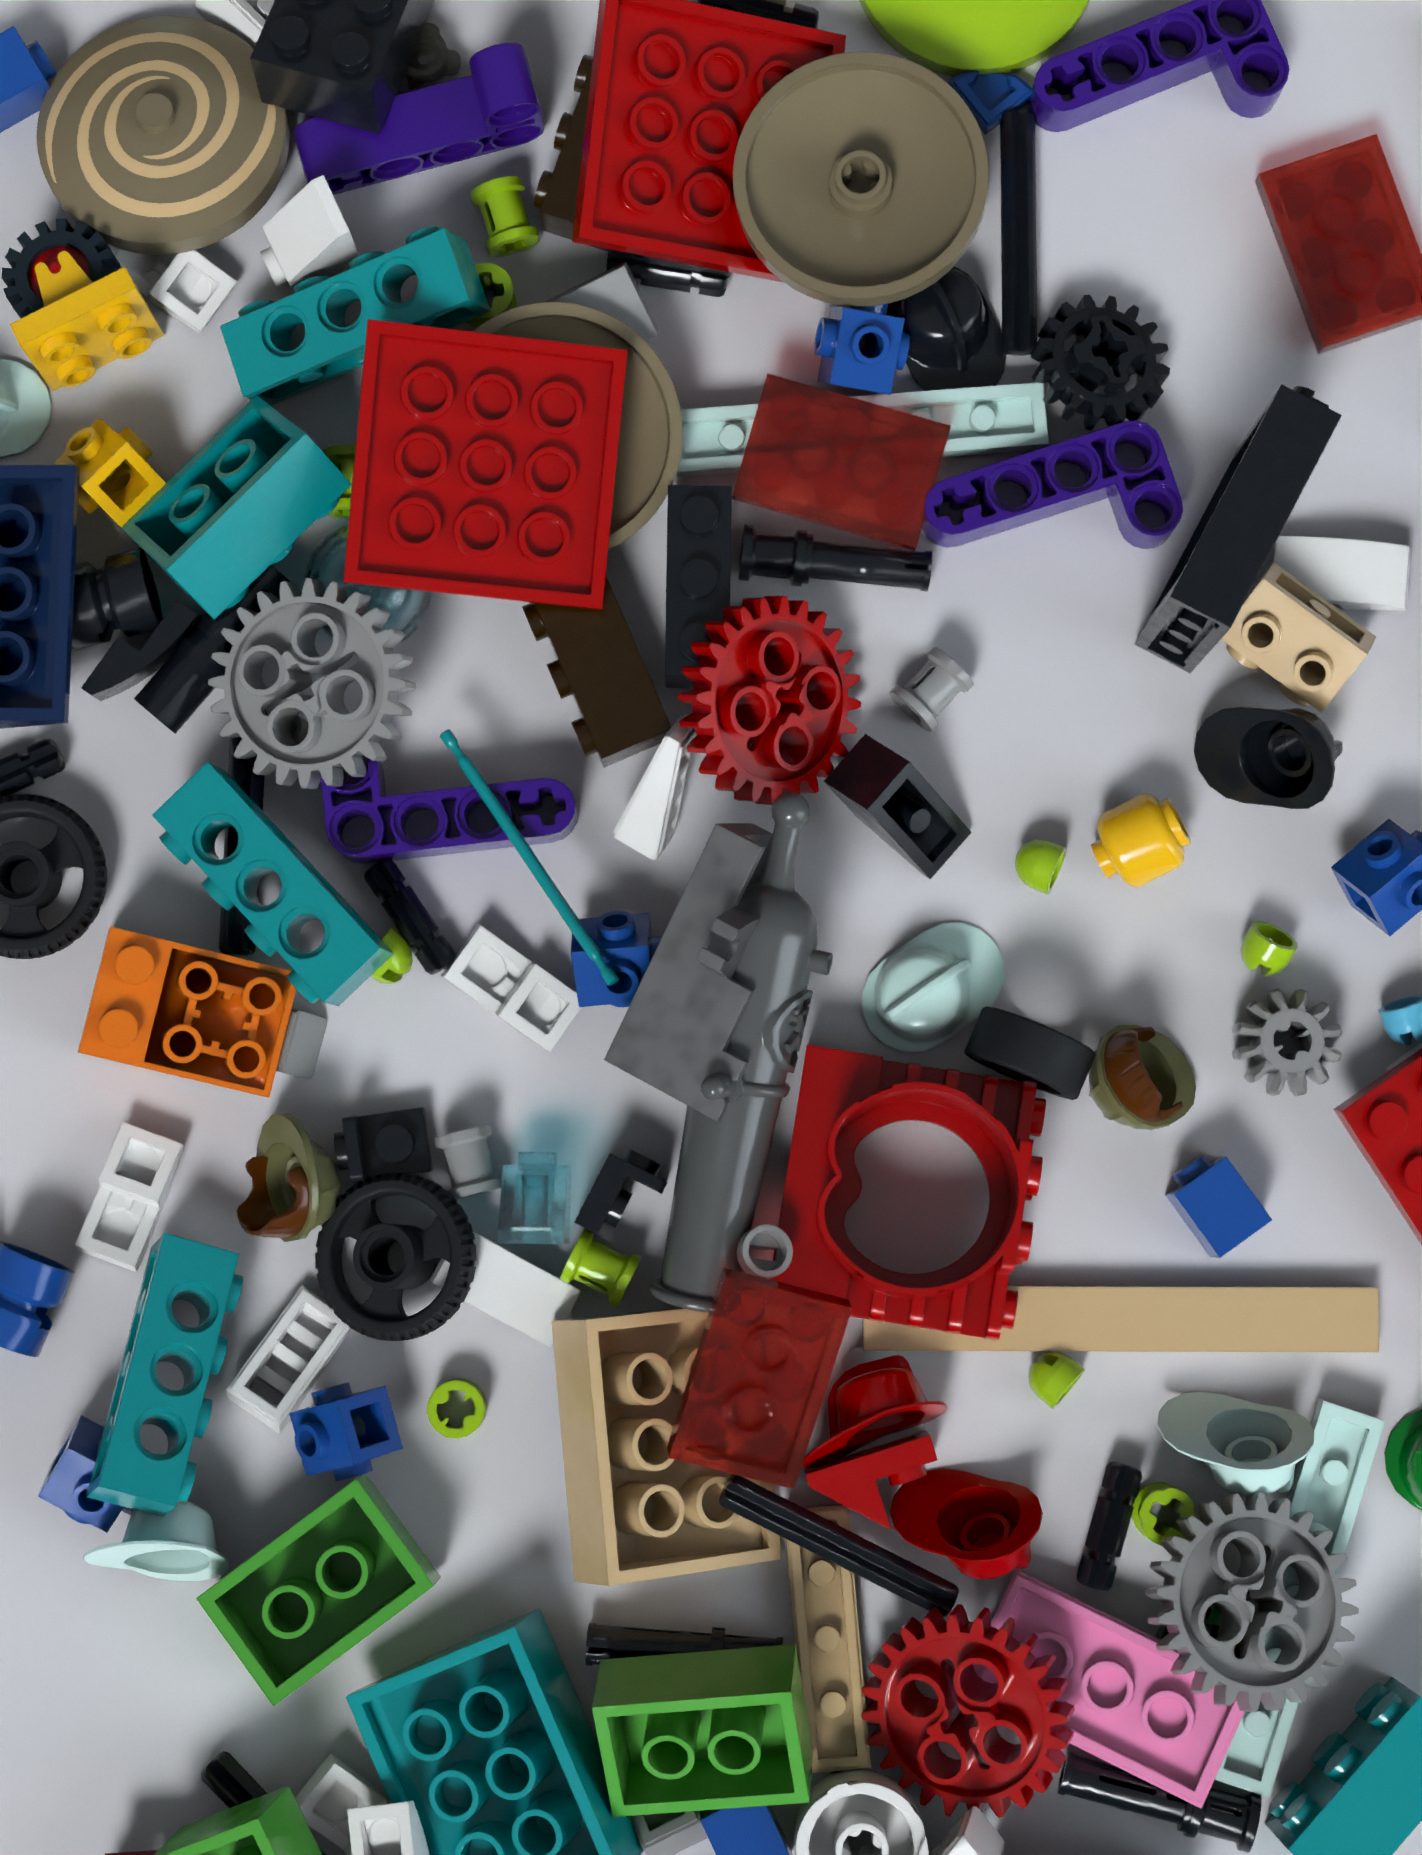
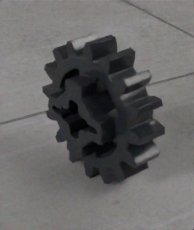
(1100, 362)

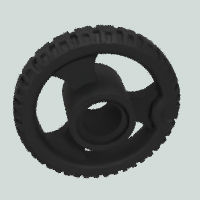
(72, 846)
(447, 1238)

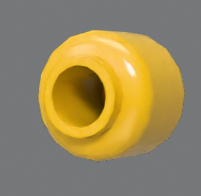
(1140, 840)

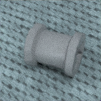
(931, 689)
(469, 1161)

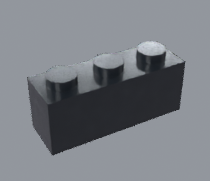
(696, 571)

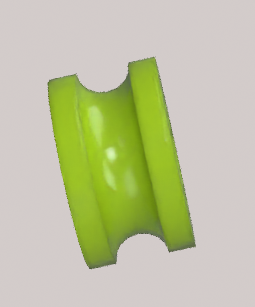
(471, 1421)

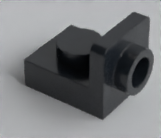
(384, 1144)
(608, 1198)

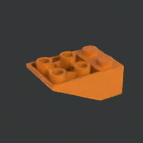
(188, 1012)

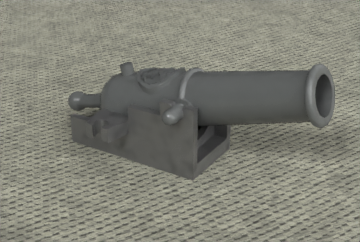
(721, 1032)

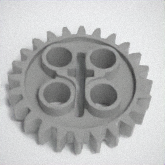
(334, 734)
(1304, 1623)

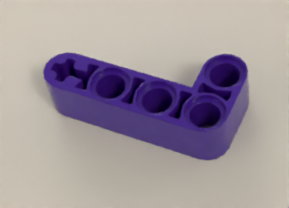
(1155, 71)
(430, 125)
(1049, 497)
(453, 809)

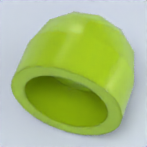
(1040, 864)
(1267, 946)
(398, 963)
(1053, 1377)

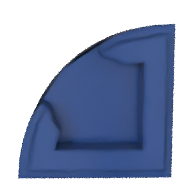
(991, 95)

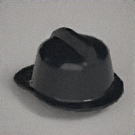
(951, 335)
(1267, 756)

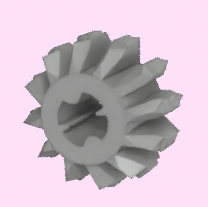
(1294, 1065)

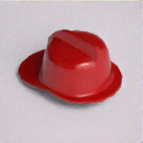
(870, 1404)
(969, 1519)

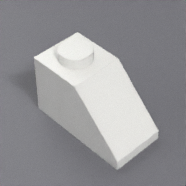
(308, 237)

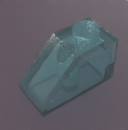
(535, 1201)

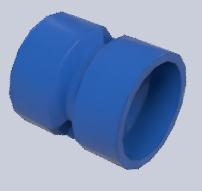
(27, 1290)

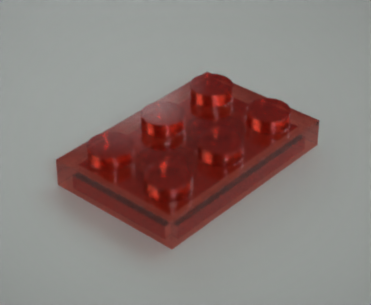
(1345, 242)
(840, 462)
(758, 1378)

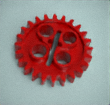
(769, 699)
(1019, 1700)

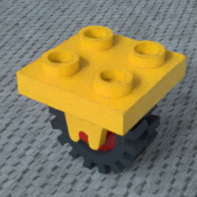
(75, 304)

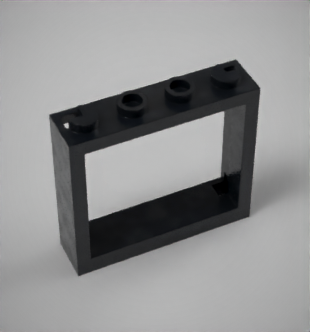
(1239, 528)

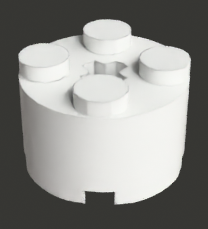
(856, 1802)

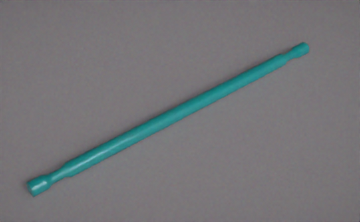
(529, 857)

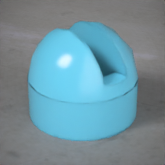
(1403, 1019)

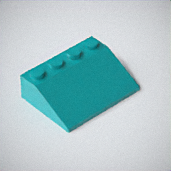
(493, 1749)

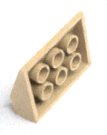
(626, 1500)

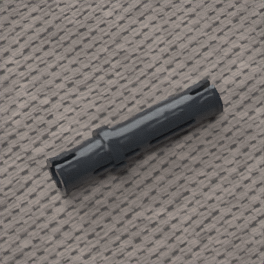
(625, 1642)

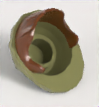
(1141, 1078)
(291, 1183)

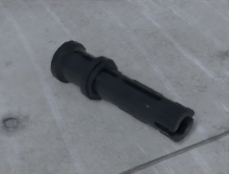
(802, 558)
(1222, 1814)

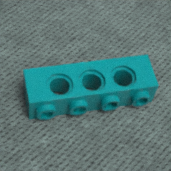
(260, 338)
(349, 947)
(123, 1468)

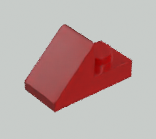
(854, 1476)

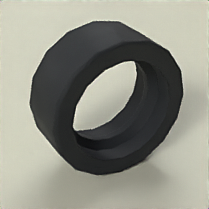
(1030, 1052)

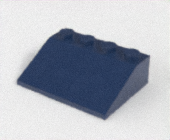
(36, 592)

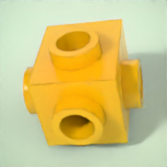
(111, 471)

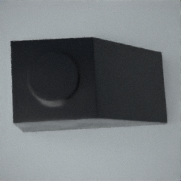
(898, 805)

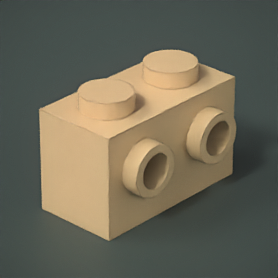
(1297, 639)

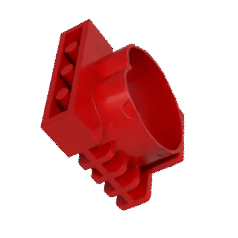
(853, 1095)

